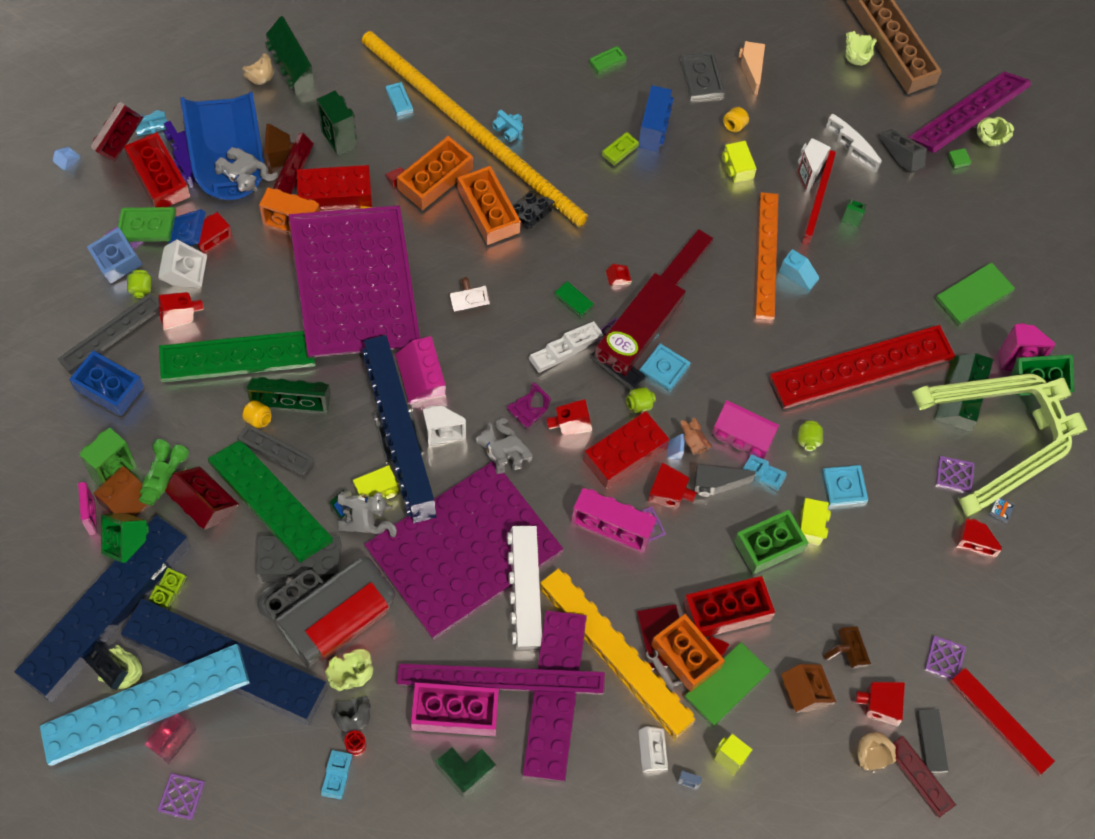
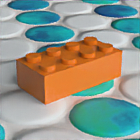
(434, 172)
(488, 205)

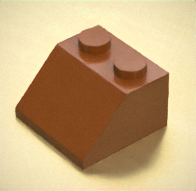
(121, 493)
(808, 687)

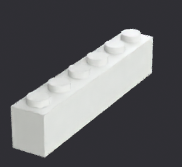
(525, 588)

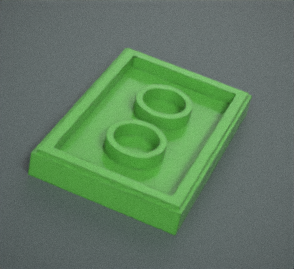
(147, 223)

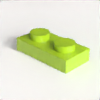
(620, 148)

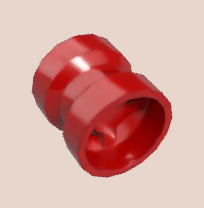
(356, 747)

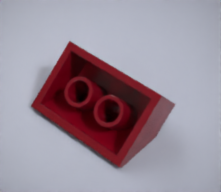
(116, 131)
(200, 497)

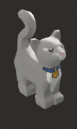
(242, 168)
(503, 449)
(361, 516)

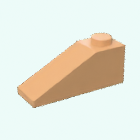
(751, 63)

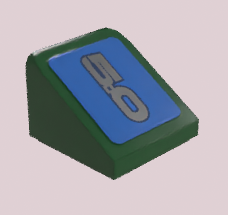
(336, 508)

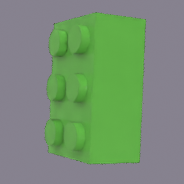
(107, 456)
(770, 542)

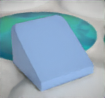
(65, 157)
(676, 447)

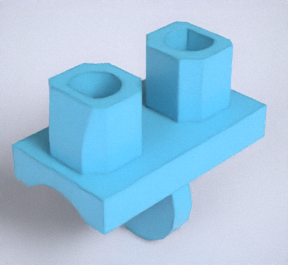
(151, 123)
(510, 123)

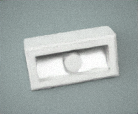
(653, 749)

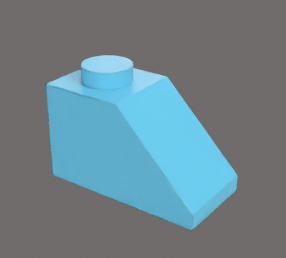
(799, 270)

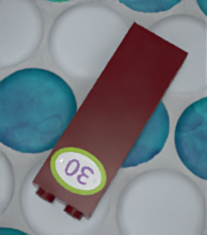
(639, 324)

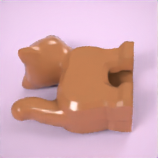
(694, 437)

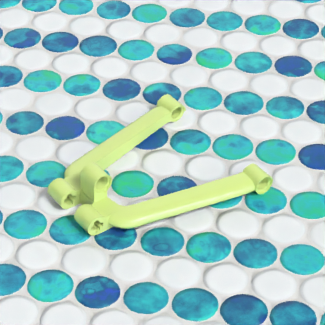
(1047, 416)

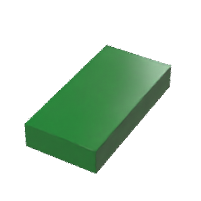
(574, 299)

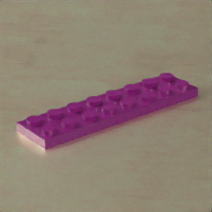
(970, 111)
(554, 712)

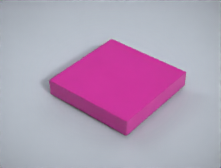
(87, 508)

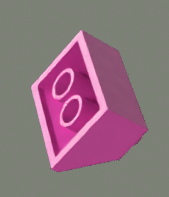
(1023, 342)
(421, 370)
(744, 430)

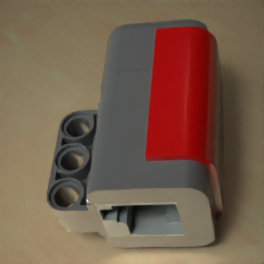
(331, 612)

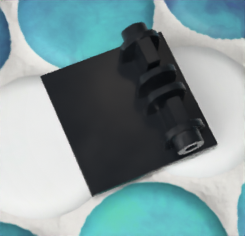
(533, 208)

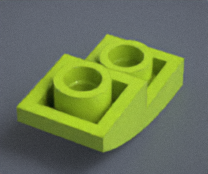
(168, 588)

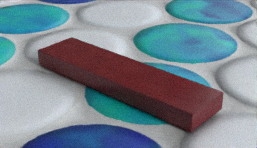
(294, 161)
(687, 257)
(922, 777)

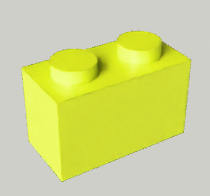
(739, 161)
(378, 481)
(813, 520)
(732, 754)

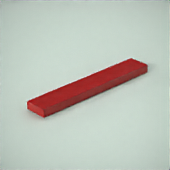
(819, 198)
(1002, 721)

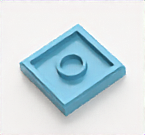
(665, 367)
(845, 485)

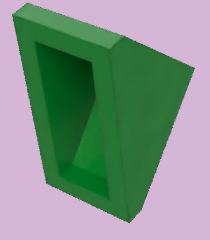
(854, 213)

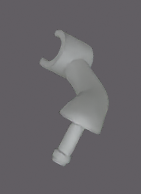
(662, 671)

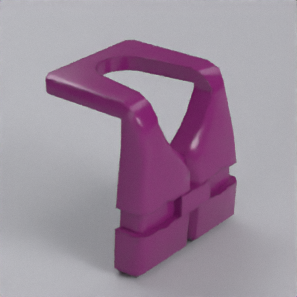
(522, 407)

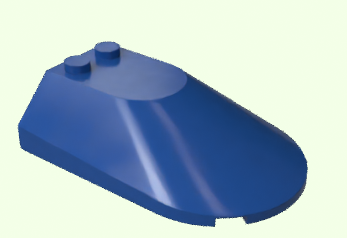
(211, 132)

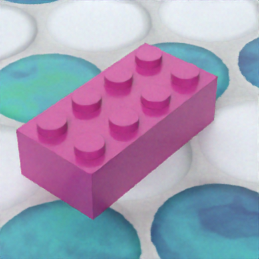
(613, 519)
(454, 709)

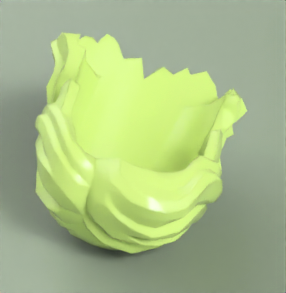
(859, 49)
(994, 131)
(130, 663)
(351, 671)

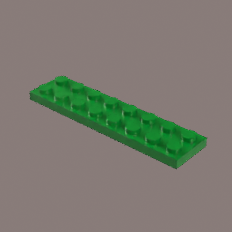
(233, 356)
(270, 501)

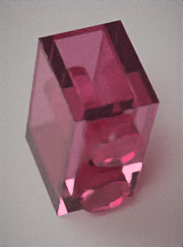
(170, 737)

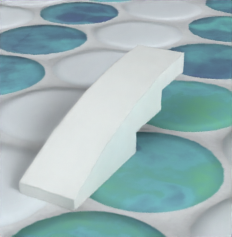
(858, 147)
(566, 347)

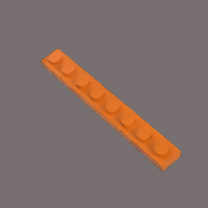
(766, 256)

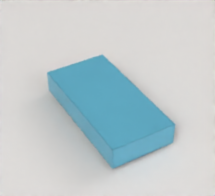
(399, 99)

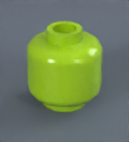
(139, 283)
(640, 400)
(810, 435)

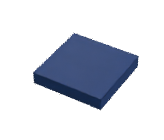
(188, 227)

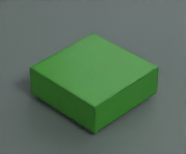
(959, 158)

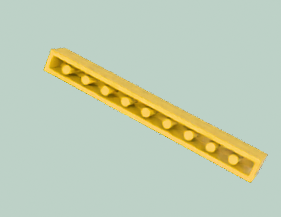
(619, 657)

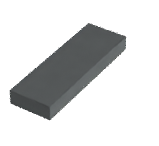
(932, 740)

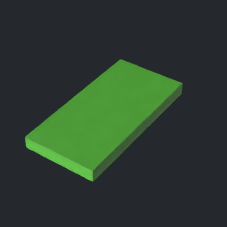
(975, 293)
(728, 685)

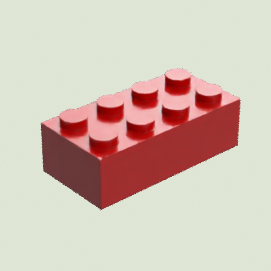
(157, 171)
(336, 186)
(626, 450)
(730, 606)

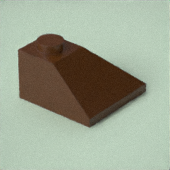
(276, 148)

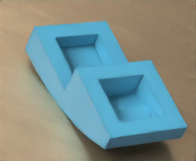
(765, 473)
(336, 775)

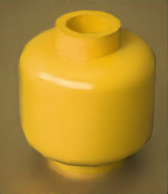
(736, 119)
(256, 414)

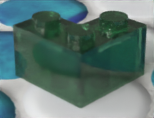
(465, 775)

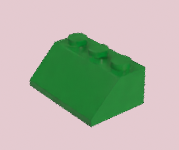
(1047, 367)
(122, 535)

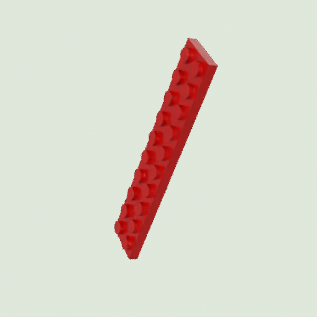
(861, 366)

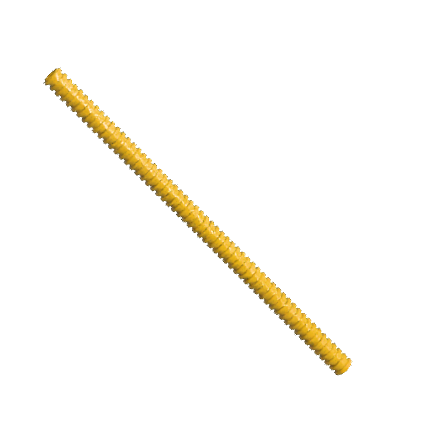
(474, 128)

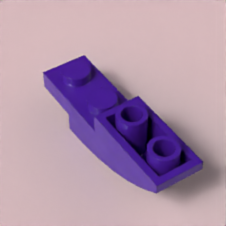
(180, 152)

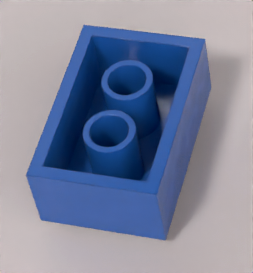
(655, 118)
(106, 383)

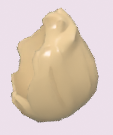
(260, 72)
(875, 751)

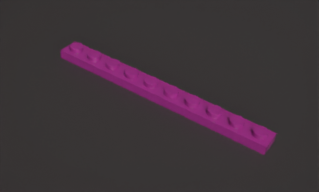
(504, 678)

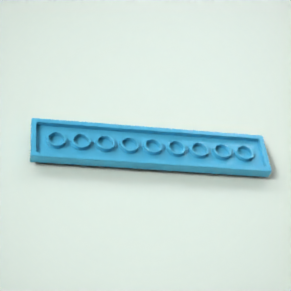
(143, 704)

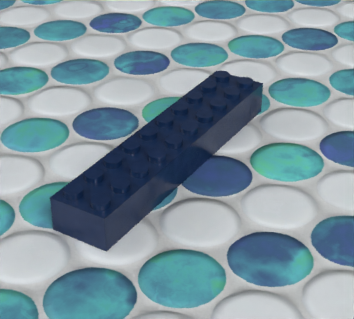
(399, 430)
(101, 611)
(185, 641)

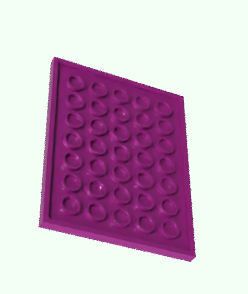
(353, 279)
(461, 557)

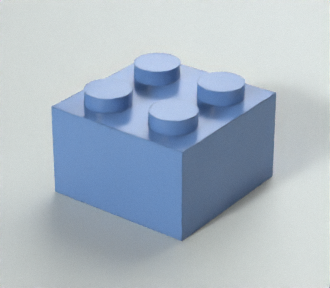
(114, 255)

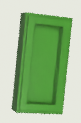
(607, 59)

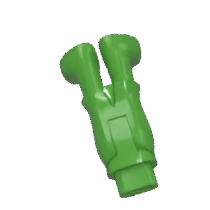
(161, 472)

